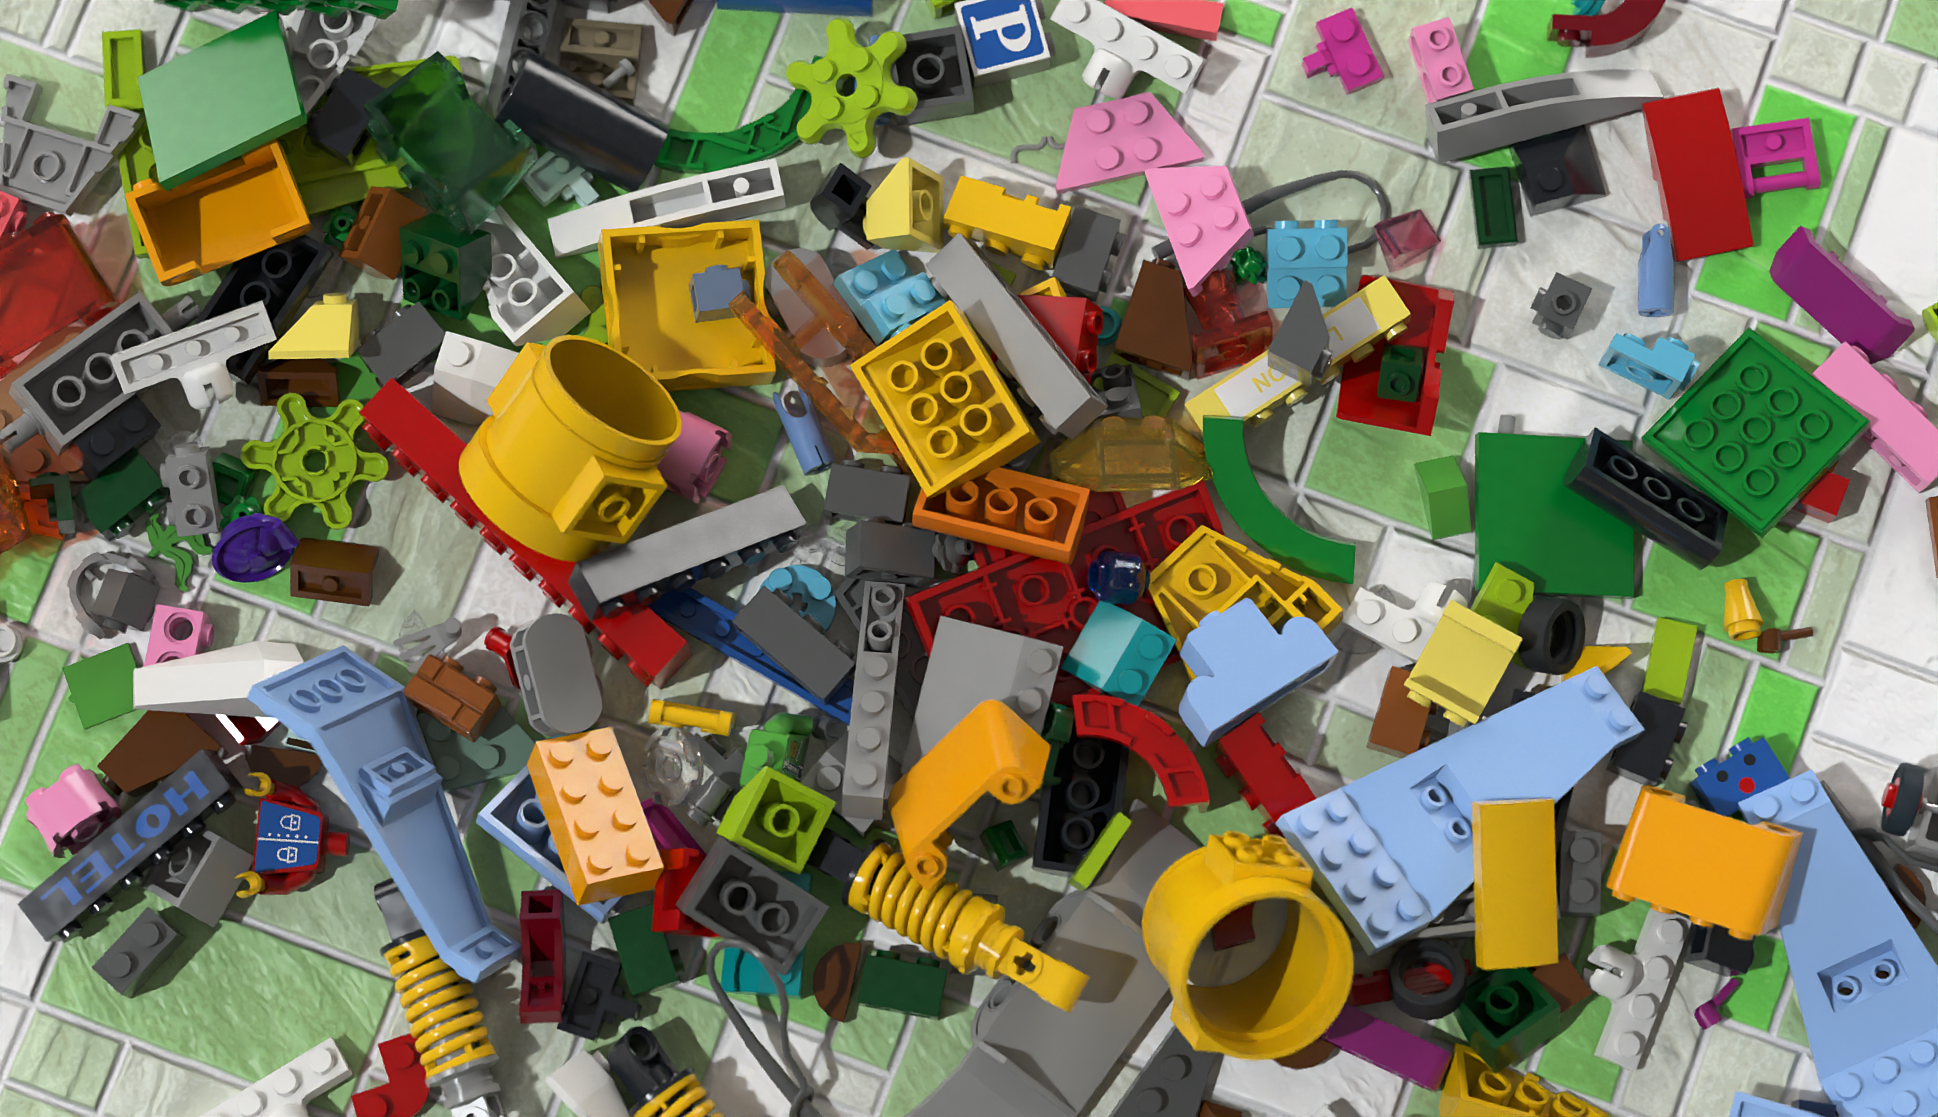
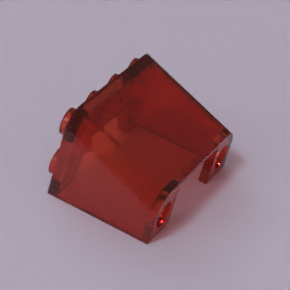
(47, 285)

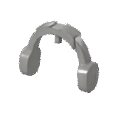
(84, 570)

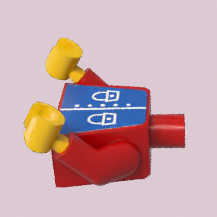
(289, 839)

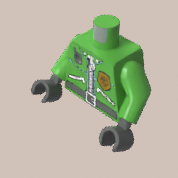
(783, 744)

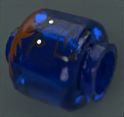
(1118, 577)

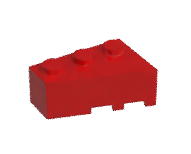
(1262, 772)

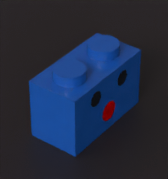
(1741, 776)

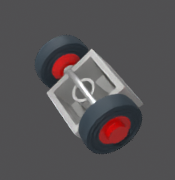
(1913, 803)

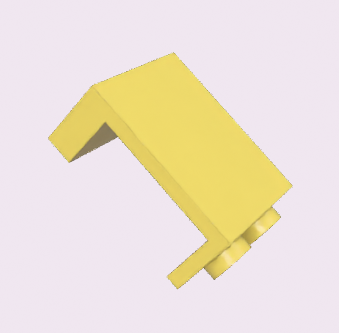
(1461, 664)

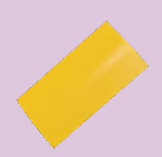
(1514, 883)

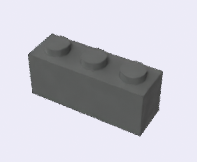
(795, 643)

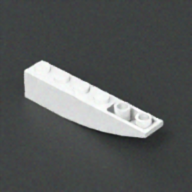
(675, 204)

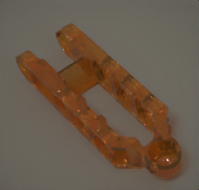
(787, 351)

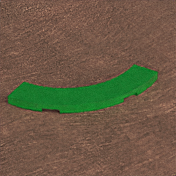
(750, 144)
(1260, 517)

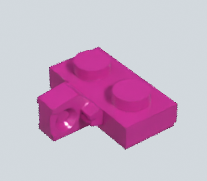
(1344, 53)

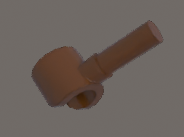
(1771, 639)

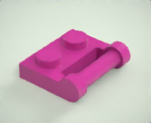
(1775, 145)

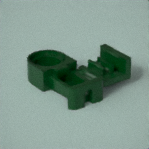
(1056, 732)

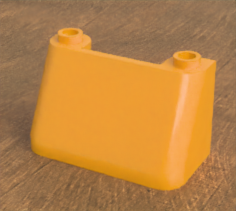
(981, 753)

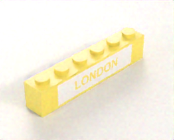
(1353, 330)

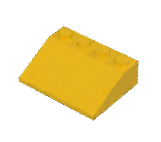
(944, 401)

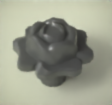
(952, 551)

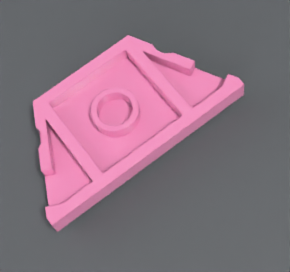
(1121, 142)
(1200, 218)

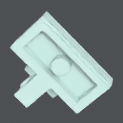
(557, 177)

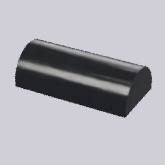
(583, 123)
(282, 293)
(1647, 499)
(1081, 804)

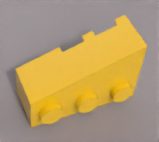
(1007, 222)

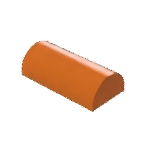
(1010, 513)

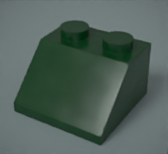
(1506, 1015)

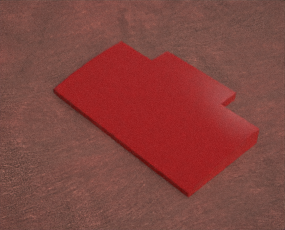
(1053, 598)

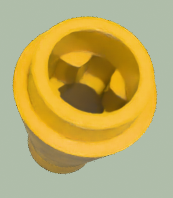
(1740, 611)

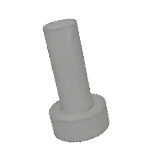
(625, 68)

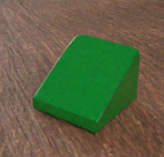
(231, 477)

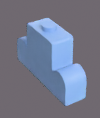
(1246, 666)

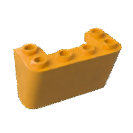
(219, 214)
(1704, 864)

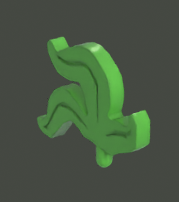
(164, 542)

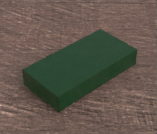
(1493, 207)

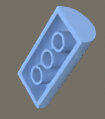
(520, 825)

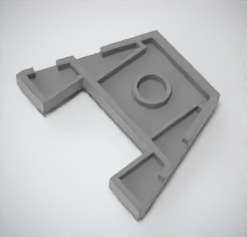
(51, 166)

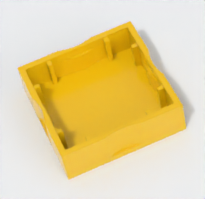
(651, 306)

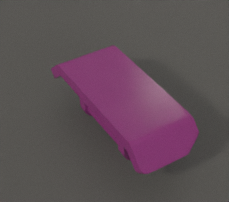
(1837, 297)

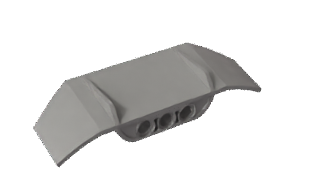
(1049, 1061)

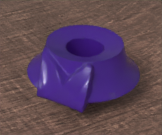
(253, 548)

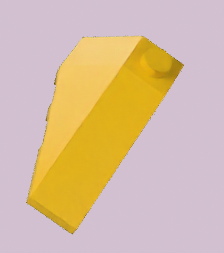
(1477, 1091)

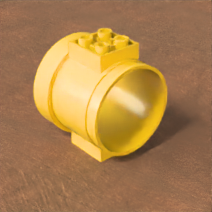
(571, 448)
(1286, 998)

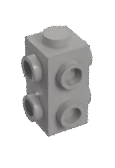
(192, 490)

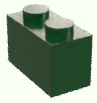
(122, 495)
(644, 953)
(902, 985)

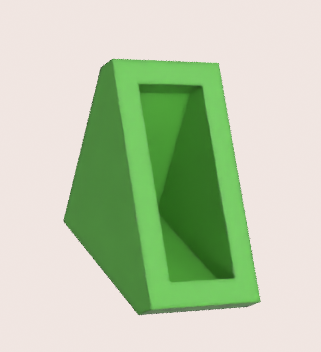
(1444, 497)

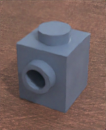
(714, 290)

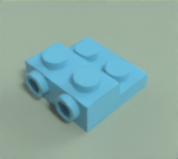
(1308, 255)
(887, 295)
(1660, 370)

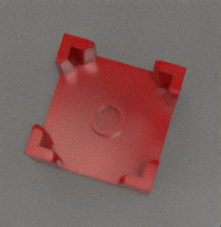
(678, 871)

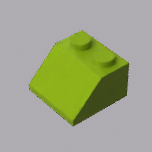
(777, 819)

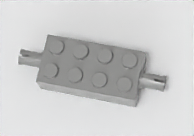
(78, 381)

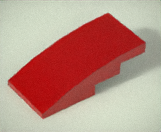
(1697, 174)

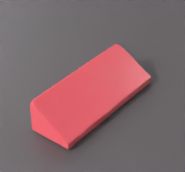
(1179, 17)

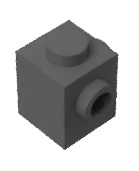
(1559, 306)
(125, 601)

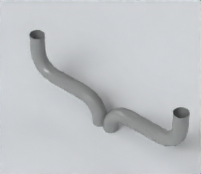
(1044, 140)

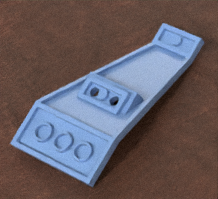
(389, 781)
(1402, 838)
(1838, 931)

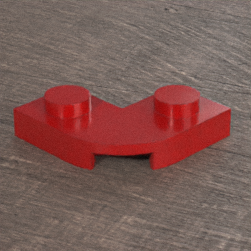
(406, 1087)

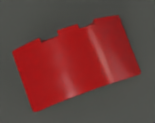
(1427, 329)
(1149, 738)

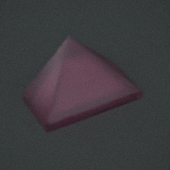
(1405, 238)

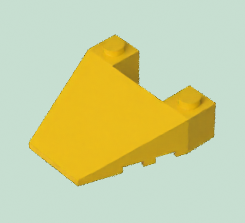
(1217, 572)

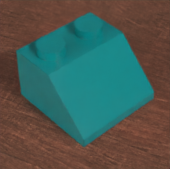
(1118, 653)

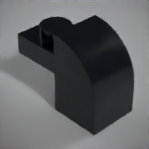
(842, 203)

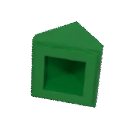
(1003, 845)

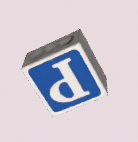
(1003, 39)

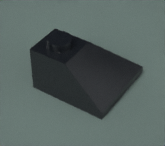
(1557, 170)

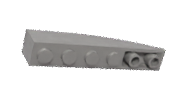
(1533, 109)
(873, 701)

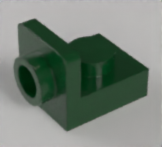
(1400, 372)
(59, 499)

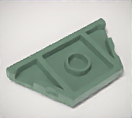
(497, 754)

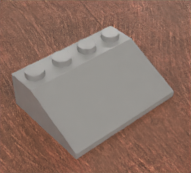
(976, 666)

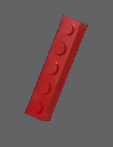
(1421, 981)

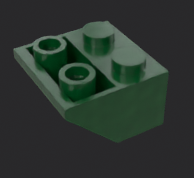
(443, 267)

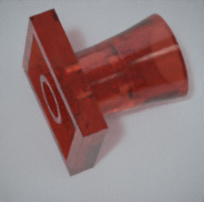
(1227, 334)

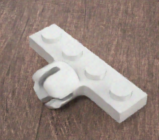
(1125, 49)
(195, 354)
(1397, 628)
(1635, 985)
(289, 1087)

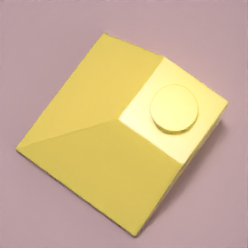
(907, 210)
(324, 331)

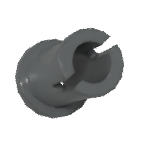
(709, 801)

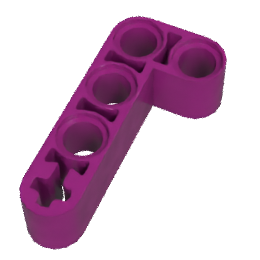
(1388, 1047)

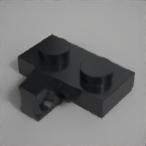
(595, 998)

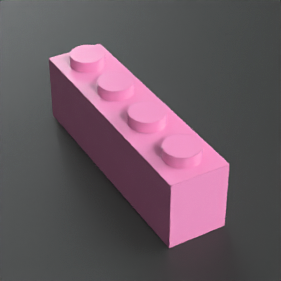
(1897, 427)

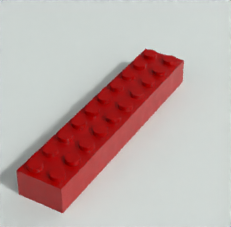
(434, 451)

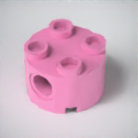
(695, 458)
(71, 811)

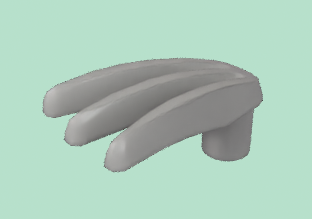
(440, 635)

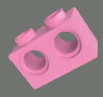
(1439, 60)
(162, 640)

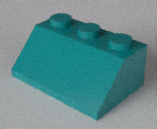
(748, 976)

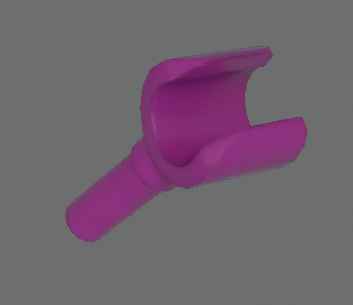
(1707, 1013)

